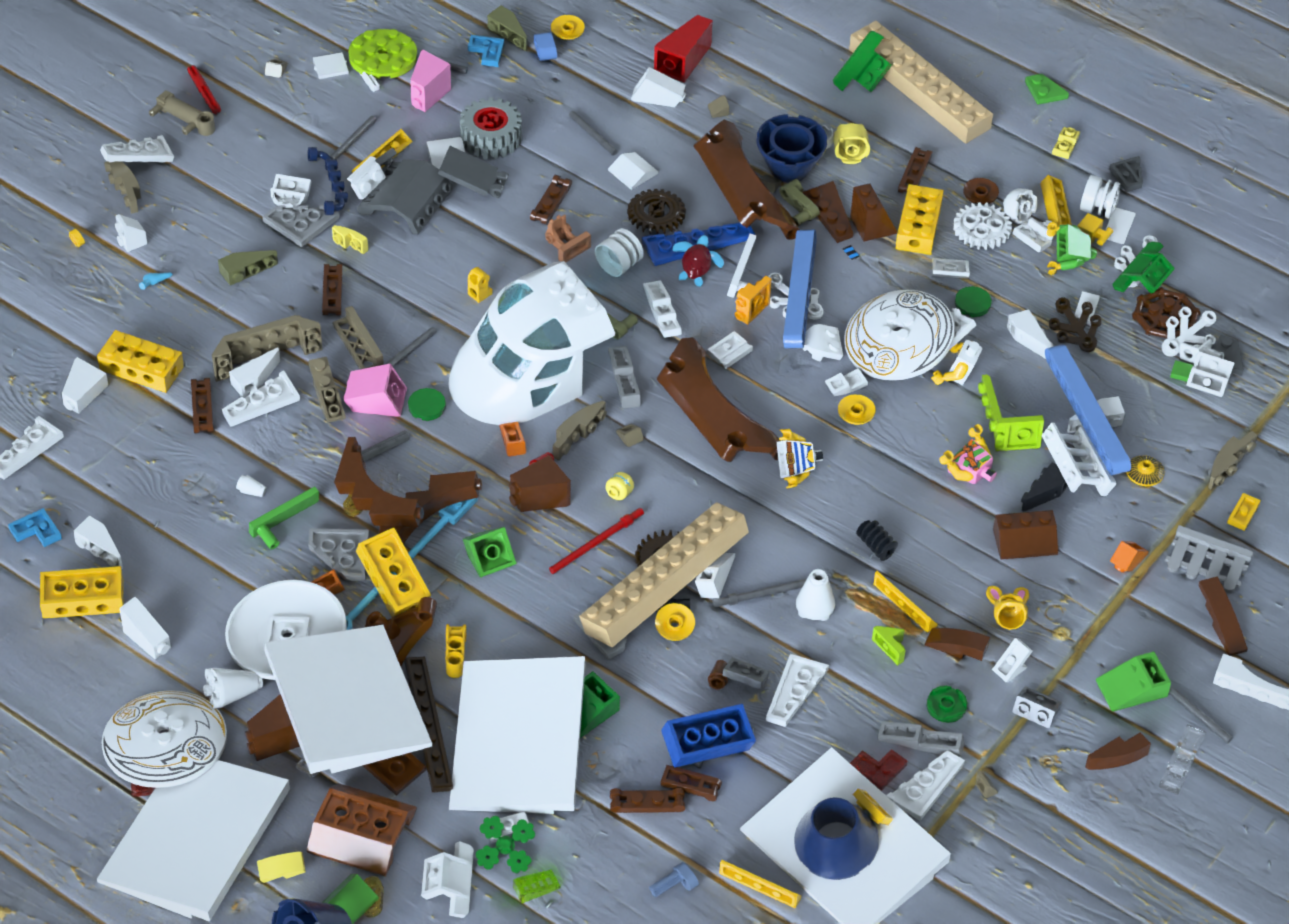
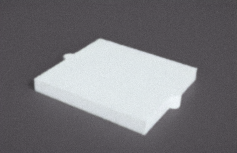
(330, 65)

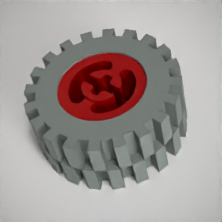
(491, 128)

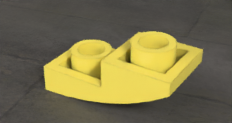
(1066, 142)
(347, 237)
(281, 865)

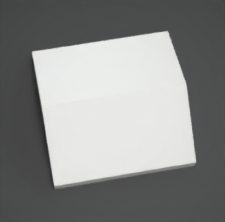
(632, 169)
(950, 268)

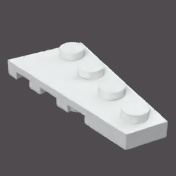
(795, 686)
(927, 785)

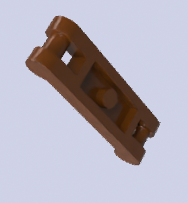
(915, 169)
(551, 200)
(332, 289)
(202, 405)
(647, 801)

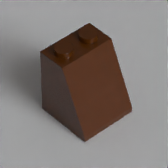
(869, 214)
(540, 486)
(271, 731)

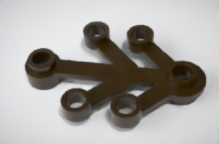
(1076, 326)

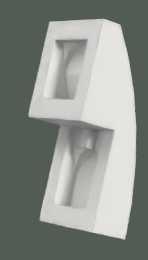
(846, 384)

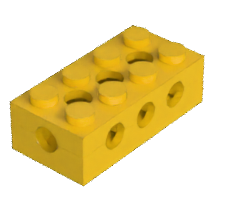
(915, 237)
(140, 361)
(398, 561)
(81, 592)

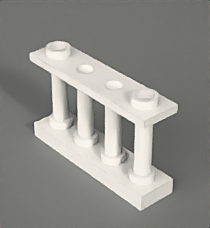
(1086, 451)

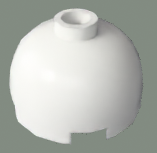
(1020, 205)

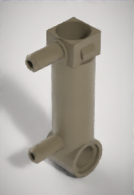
(195, 118)

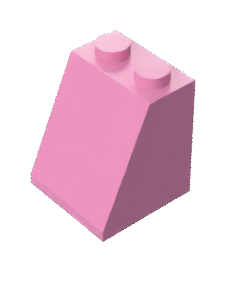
(429, 81)
(375, 391)

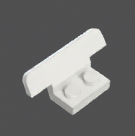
(451, 877)

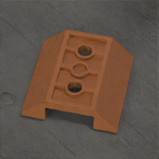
(354, 837)

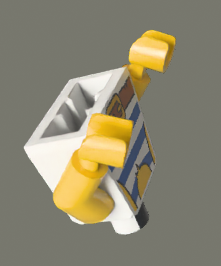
(962, 365)
(796, 457)

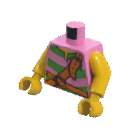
(972, 460)

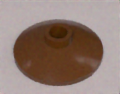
(981, 191)

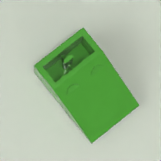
(1134, 682)

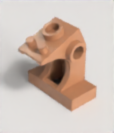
(560, 230)

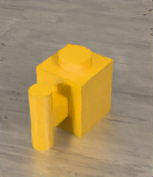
(1092, 226)

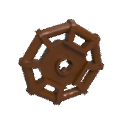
(1163, 306)

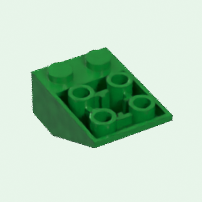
(598, 703)

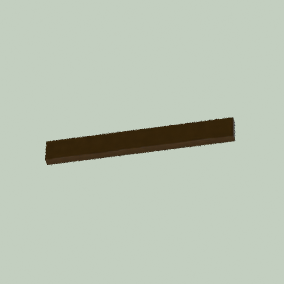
(422, 692)

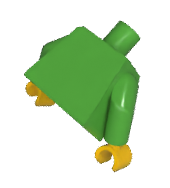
(1072, 247)

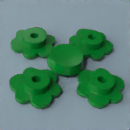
(505, 844)

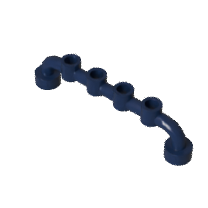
(334, 176)

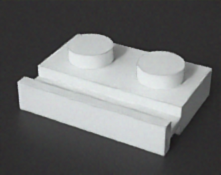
(366, 177)
(729, 350)

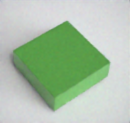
(1181, 370)

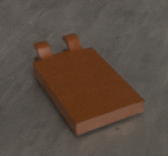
(396, 771)

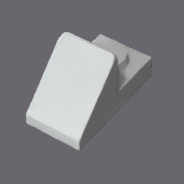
(1013, 660)

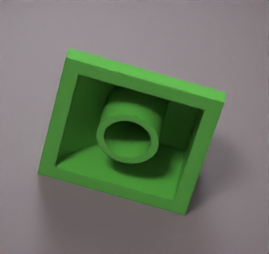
(489, 551)

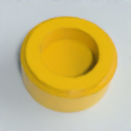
(76, 237)

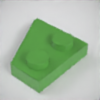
(1044, 89)

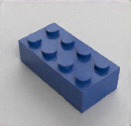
(708, 735)

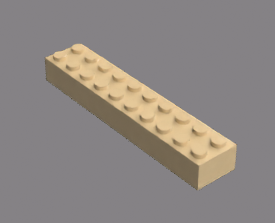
(928, 86)
(664, 574)

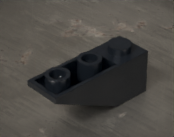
(1046, 488)

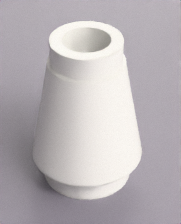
(250, 486)

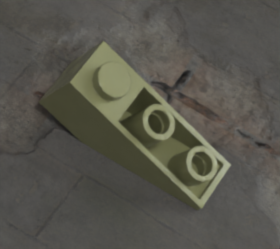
(506, 25)
(246, 264)

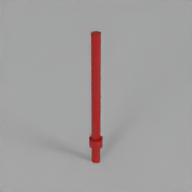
(625, 521)

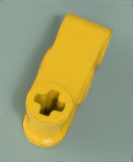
(455, 650)

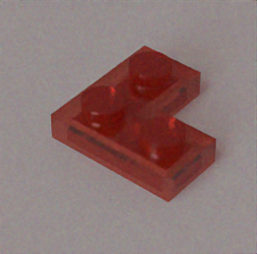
(880, 772)

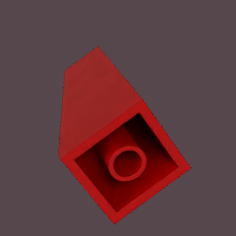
(684, 48)

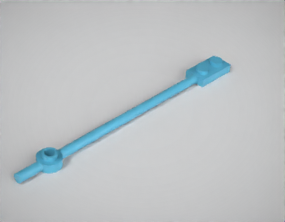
(451, 514)

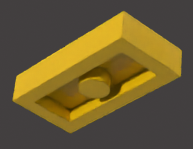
(1243, 511)
(867, 802)

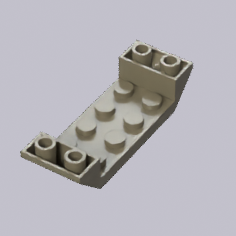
(263, 338)

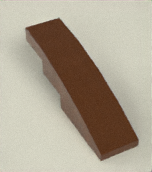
(1223, 616)

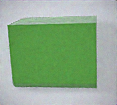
(353, 897)

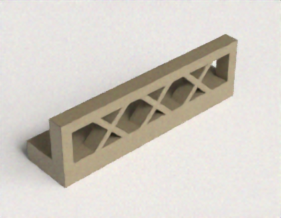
(358, 330)

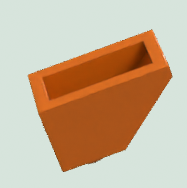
(1128, 556)

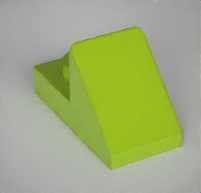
(890, 641)

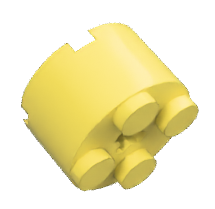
(851, 143)

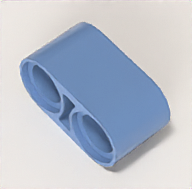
(545, 46)

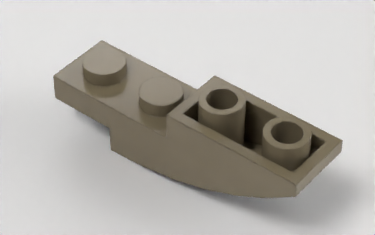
(124, 181)
(326, 390)
(577, 425)
(1228, 458)

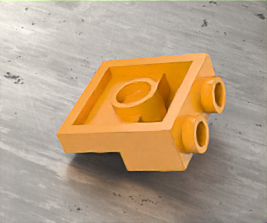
(753, 300)

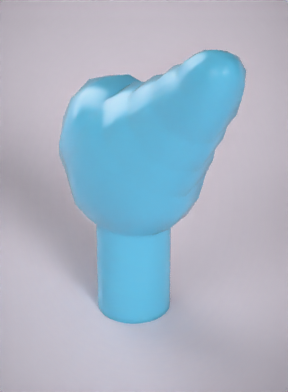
(153, 278)

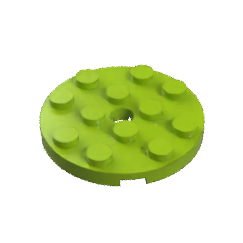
(400, 54)

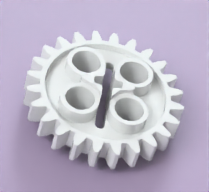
(982, 226)

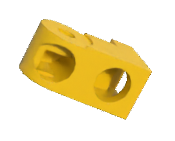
(478, 283)

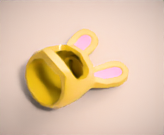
(1009, 608)

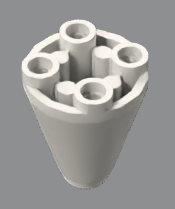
(816, 597)
(229, 685)

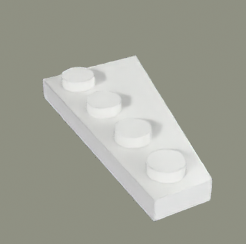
(143, 151)
(271, 396)
(30, 445)

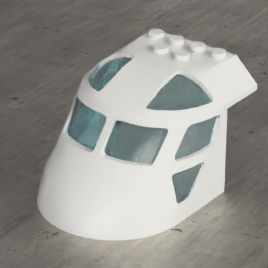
(529, 348)

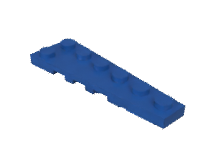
(660, 246)

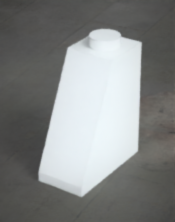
(658, 89)
(83, 385)
(144, 629)

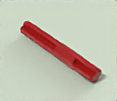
(204, 89)

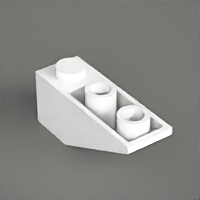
(1027, 332)
(254, 373)
(1111, 408)
(95, 538)
(712, 579)

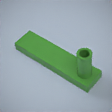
(263, 524)

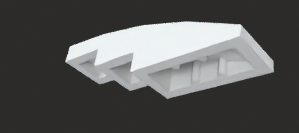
(662, 309)

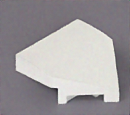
(1034, 234)

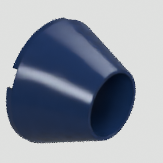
(791, 146)
(839, 856)
(309, 912)

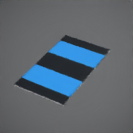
(852, 254)

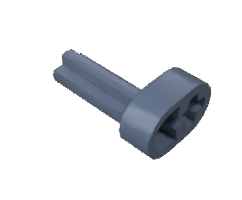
(680, 873)

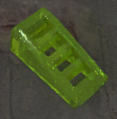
(532, 893)

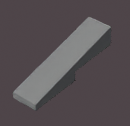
(624, 377)
(924, 740)

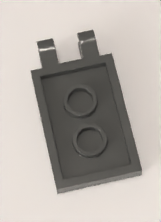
(472, 173)

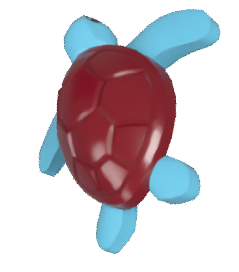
(697, 259)

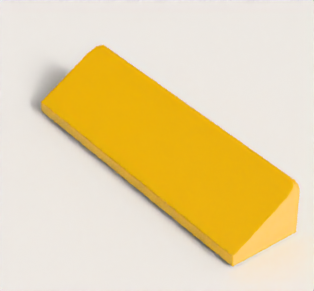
(398, 141)
(1055, 201)
(904, 602)
(759, 884)

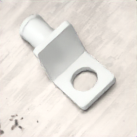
(1204, 348)

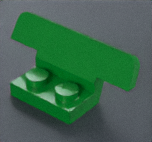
(864, 65)
(1147, 267)

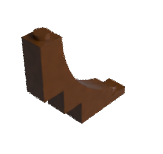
(442, 492)
(366, 495)

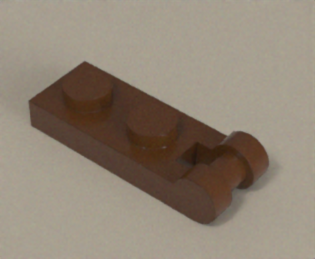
(691, 782)

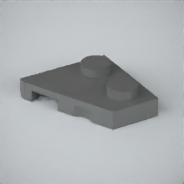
(1128, 173)
(1231, 351)

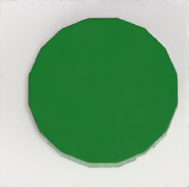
(973, 301)
(426, 404)
(946, 704)

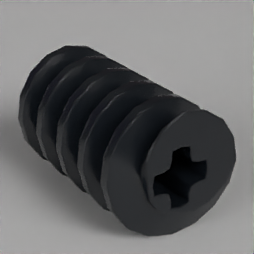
(877, 539)

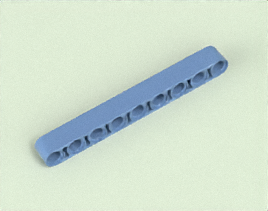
(800, 289)
(1087, 410)

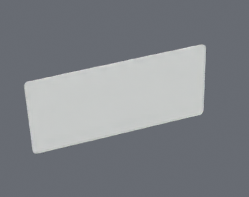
(1120, 223)

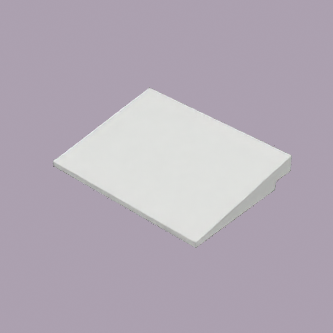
(346, 698)
(518, 735)
(195, 839)
(904, 857)

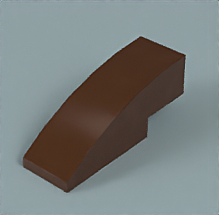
(958, 642)
(1118, 753)

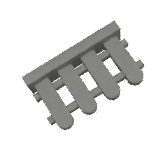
(1212, 548)

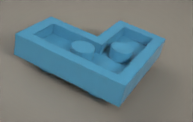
(489, 46)
(35, 523)

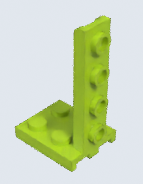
(1010, 432)

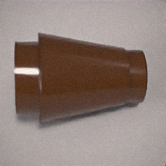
(716, 679)

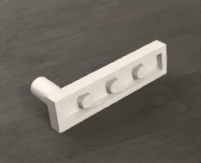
(736, 284)

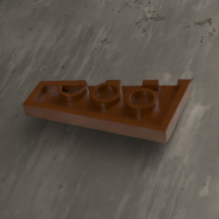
(831, 211)

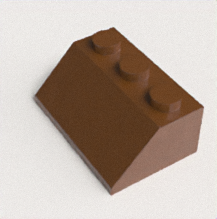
(1026, 534)

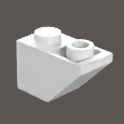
(130, 233)

